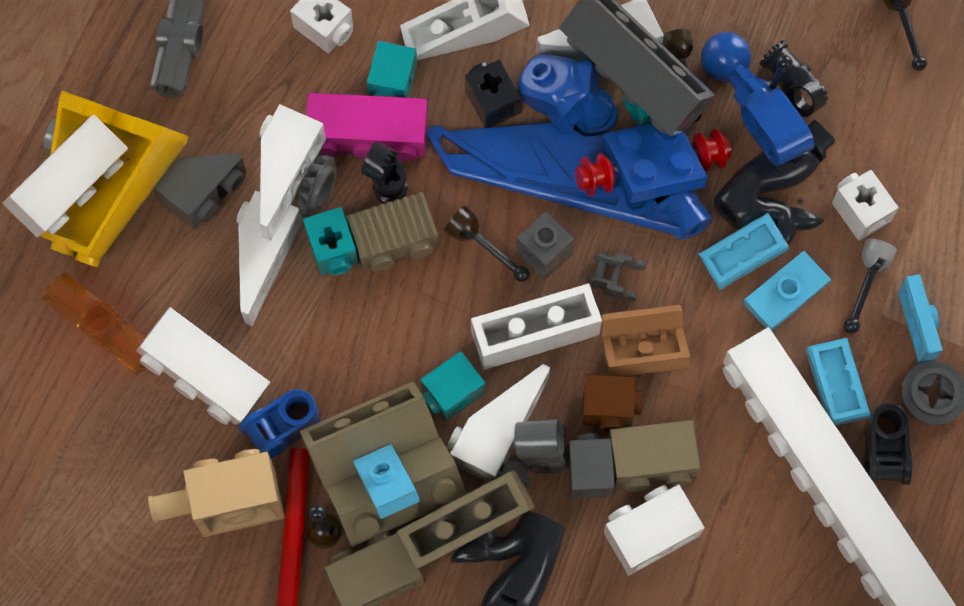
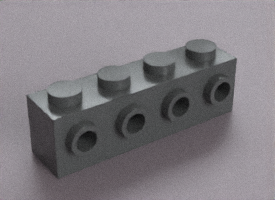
(637, 64)

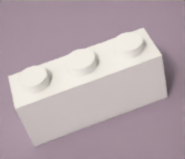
(66, 177)
(536, 326)
(201, 368)

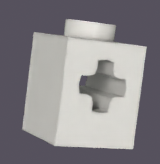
(325, 33)
(861, 217)

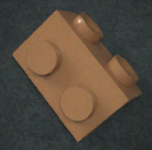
(644, 341)

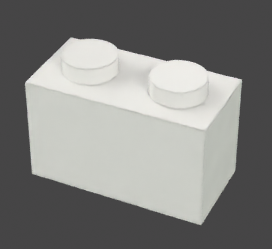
(652, 528)

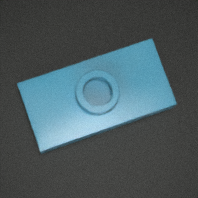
(744, 251)
(786, 291)
(920, 318)
(838, 381)
(386, 481)

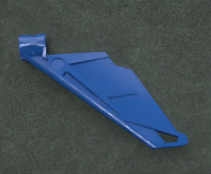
(542, 164)

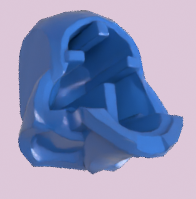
(567, 94)

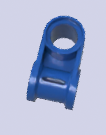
(276, 422)

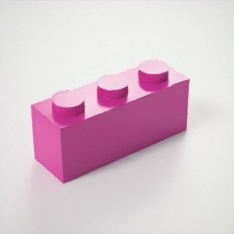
(359, 121)

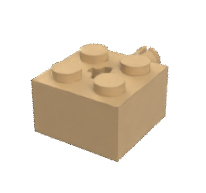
(225, 494)

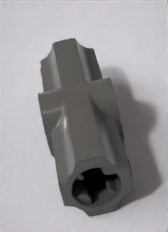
(177, 44)

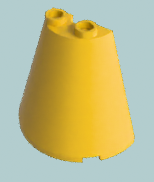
(104, 216)

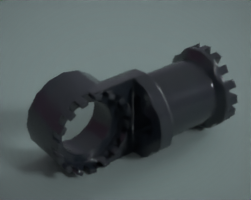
(795, 79)
(380, 166)

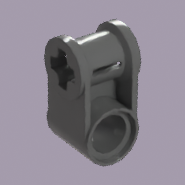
(541, 445)

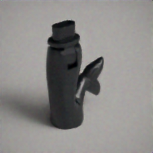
(741, 197)
(526, 580)

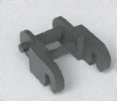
(611, 286)

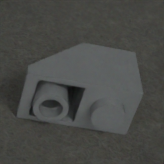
(198, 184)

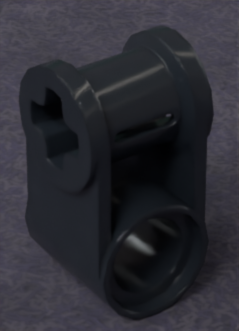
(885, 454)

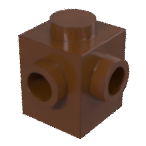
(610, 401)

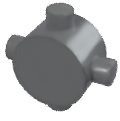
(519, 467)

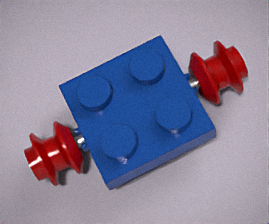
(652, 162)

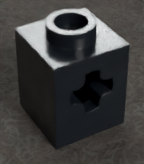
(492, 107)

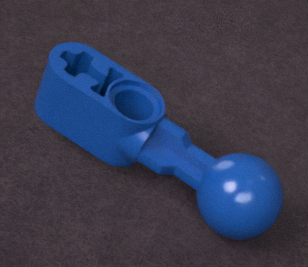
(764, 111)

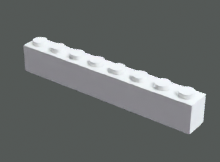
(831, 475)

